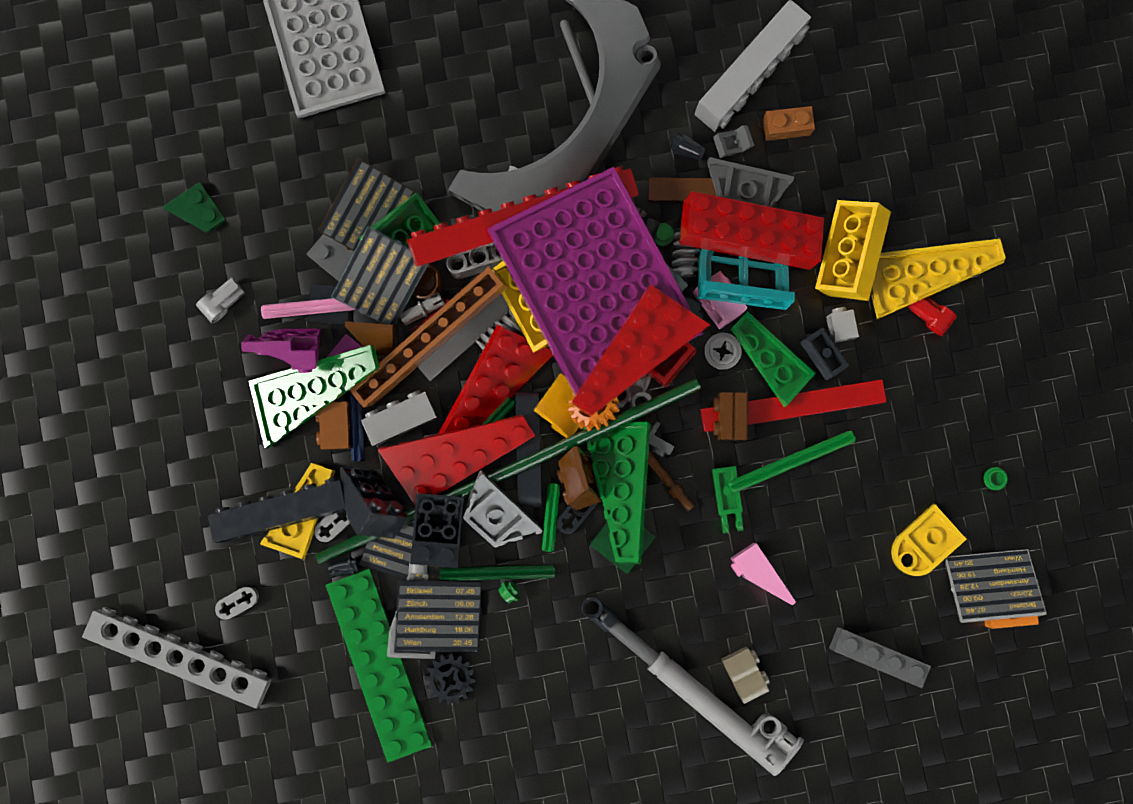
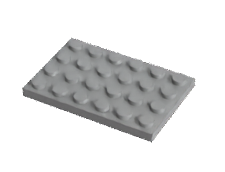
(324, 53)

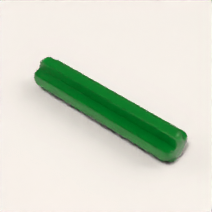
(551, 517)

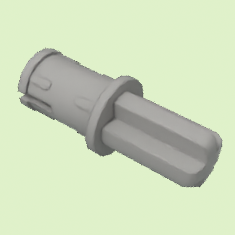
(422, 309)

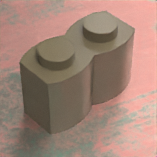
(745, 674)

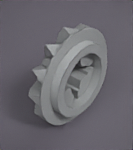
(728, 360)

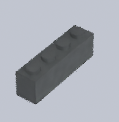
(879, 657)

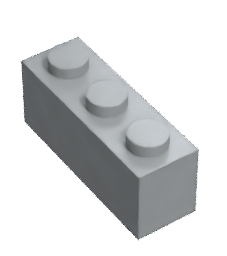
(399, 418)

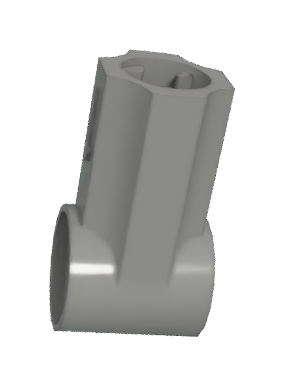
(215, 304)

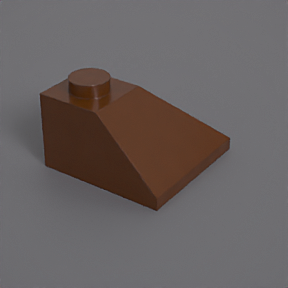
(380, 335)

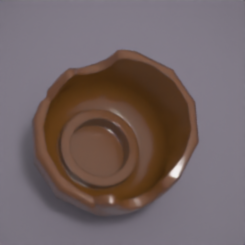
(429, 284)

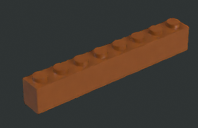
(430, 337)

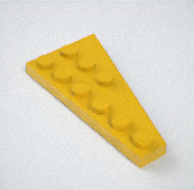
(921, 272)

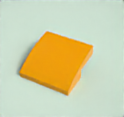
(555, 407)

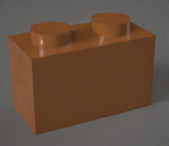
(788, 123)
(334, 427)

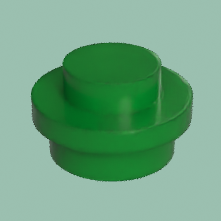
(664, 235)
(995, 478)
(509, 591)

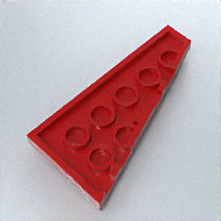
(646, 339)
(498, 374)
(449, 457)

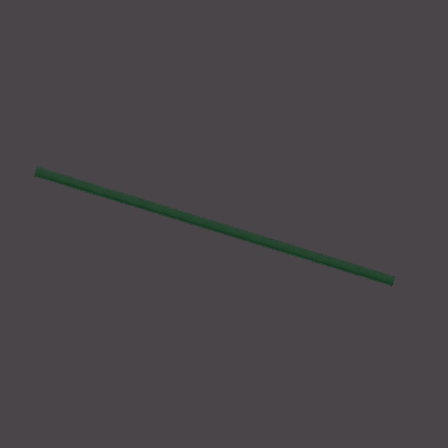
(534, 459)

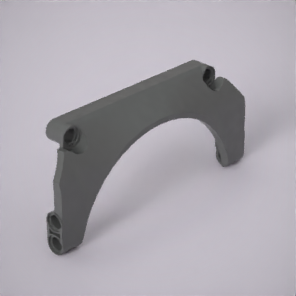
(620, 86)

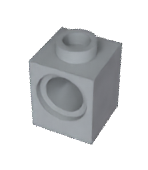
(842, 325)

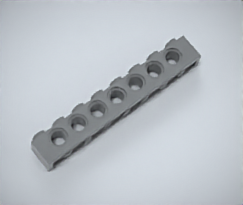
(99, 632)

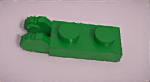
(726, 500)

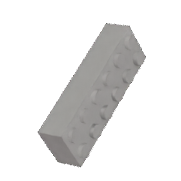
(752, 65)

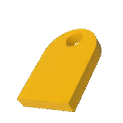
(927, 541)

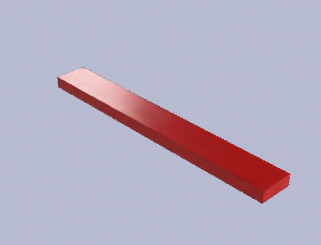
(807, 403)

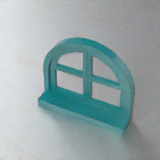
(742, 293)

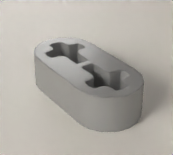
(335, 531)
(234, 598)

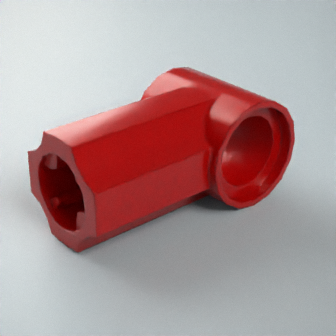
(936, 317)

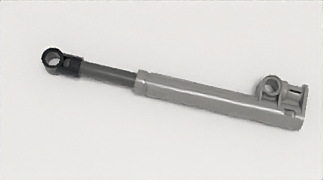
(763, 746)

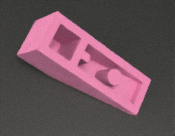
(756, 568)

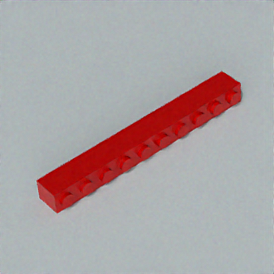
(474, 232)

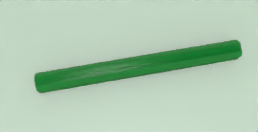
(791, 461)

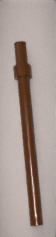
(676, 490)

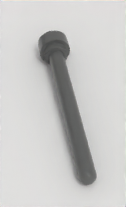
(579, 63)

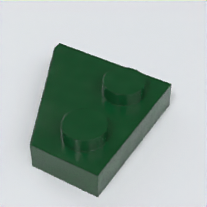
(197, 209)

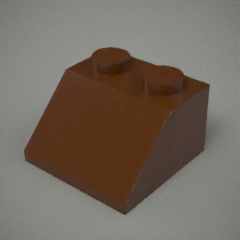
(579, 479)

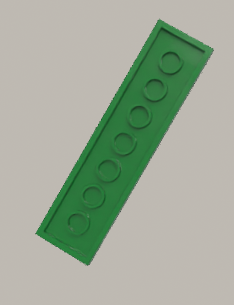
(381, 677)

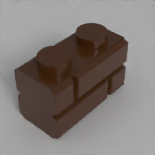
(732, 416)

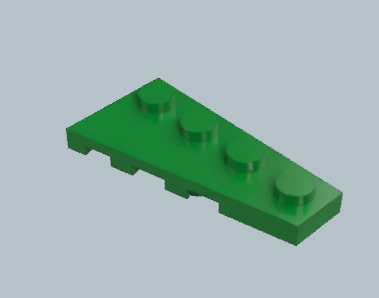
(775, 362)

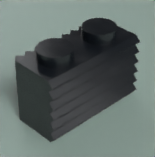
(824, 354)

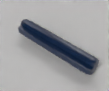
(356, 429)

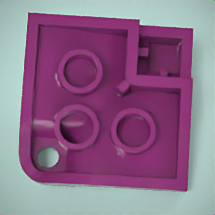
(291, 345)

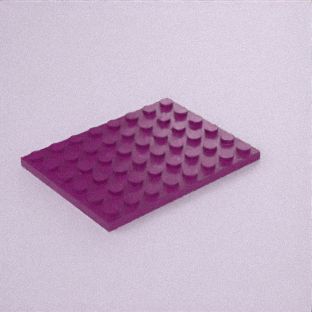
(583, 268)

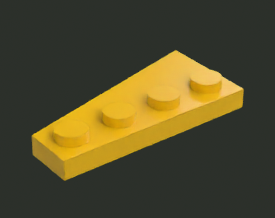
(297, 537)

